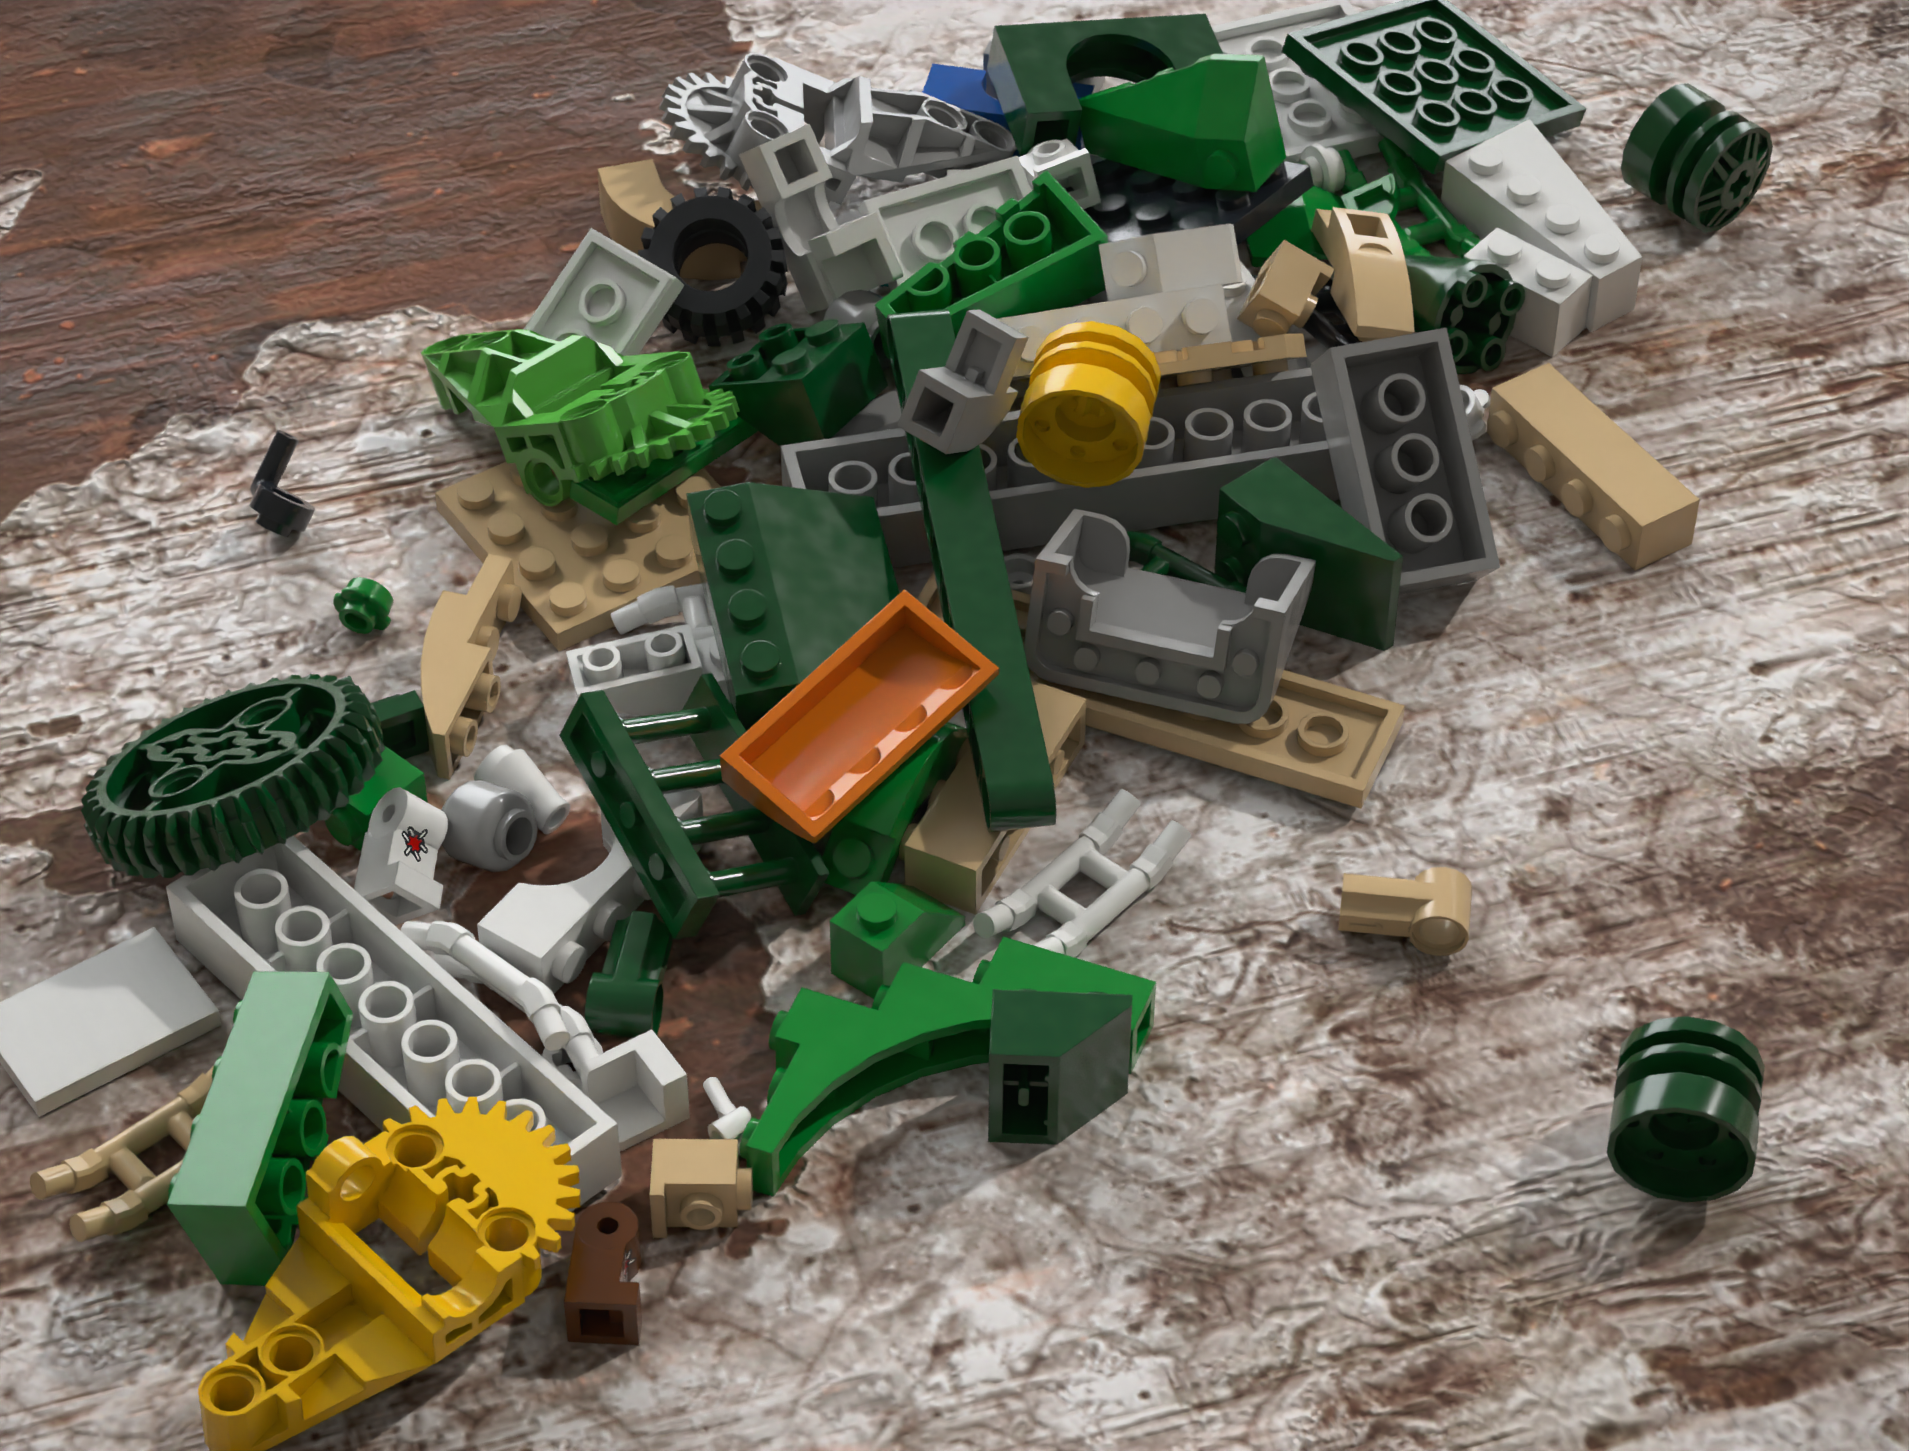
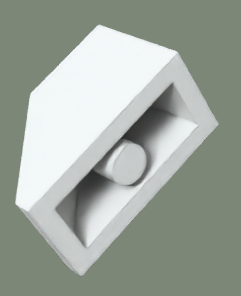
(1170, 261)

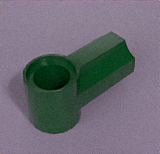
(630, 989)

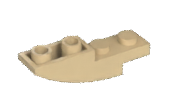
(1369, 271)
(458, 661)

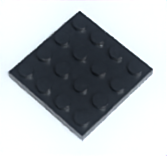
(1148, 203)

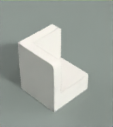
(856, 256)
(638, 1088)

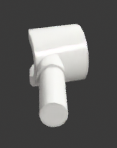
(731, 1120)

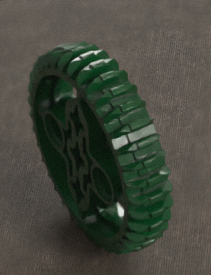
(233, 776)

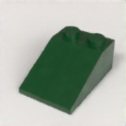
(1284, 514)

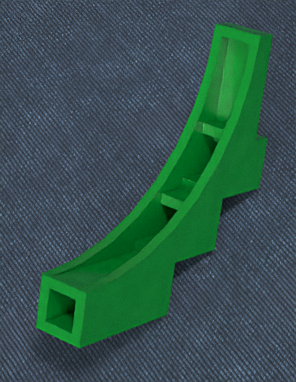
(925, 1023)

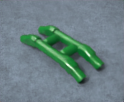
(1414, 193)

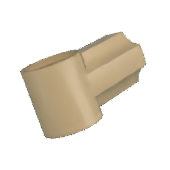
(1428, 910)

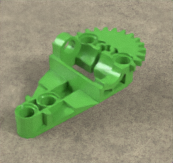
(575, 404)

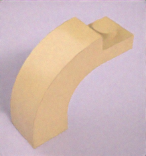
(630, 198)

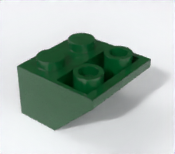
(804, 380)
(1055, 1062)

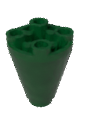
(1469, 299)

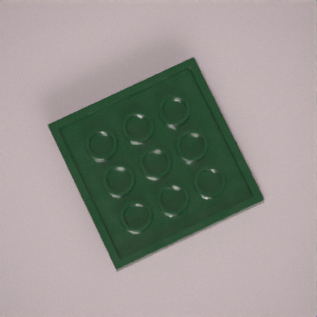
(1429, 78)

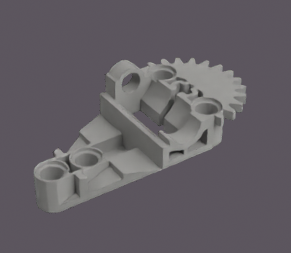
(864, 127)

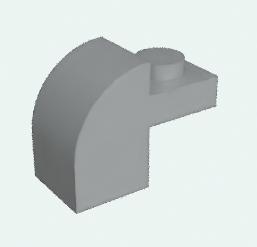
(971, 395)

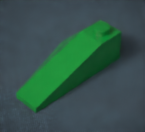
(1192, 124)

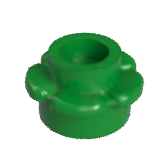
(364, 605)

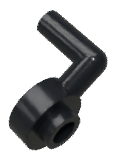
(278, 508)

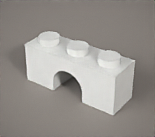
(791, 187)

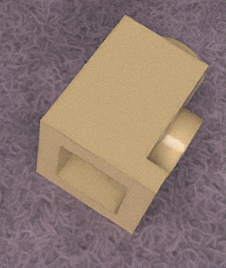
(1284, 291)
(697, 1184)

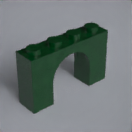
(1039, 62)

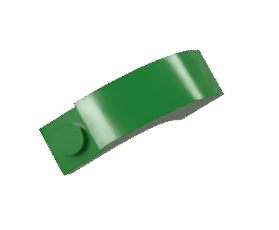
(869, 837)

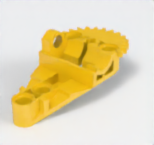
(341, 1318)

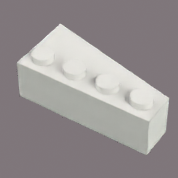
(1533, 194)

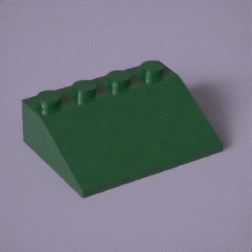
(785, 582)

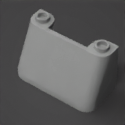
(1159, 634)

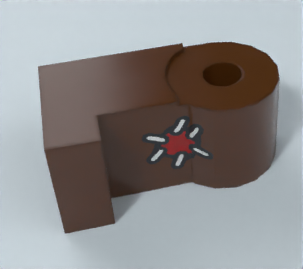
(598, 1295)

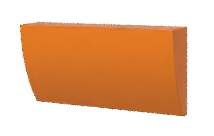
(856, 718)

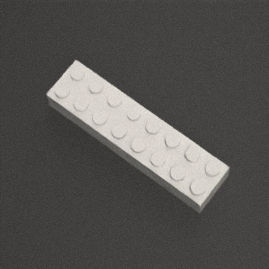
(412, 1023)

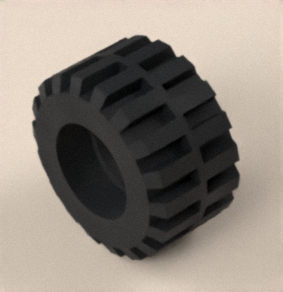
(728, 222)

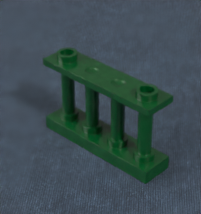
(661, 842)

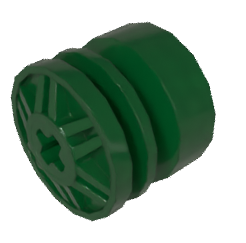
(1696, 157)
(1686, 1109)

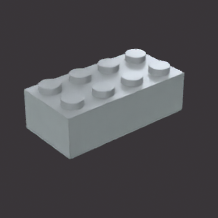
(1407, 455)

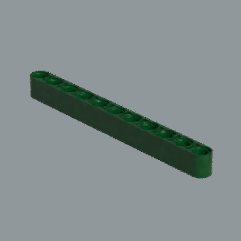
(976, 596)

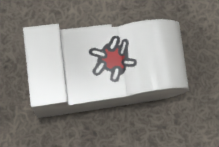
(402, 856)

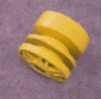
(1088, 404)

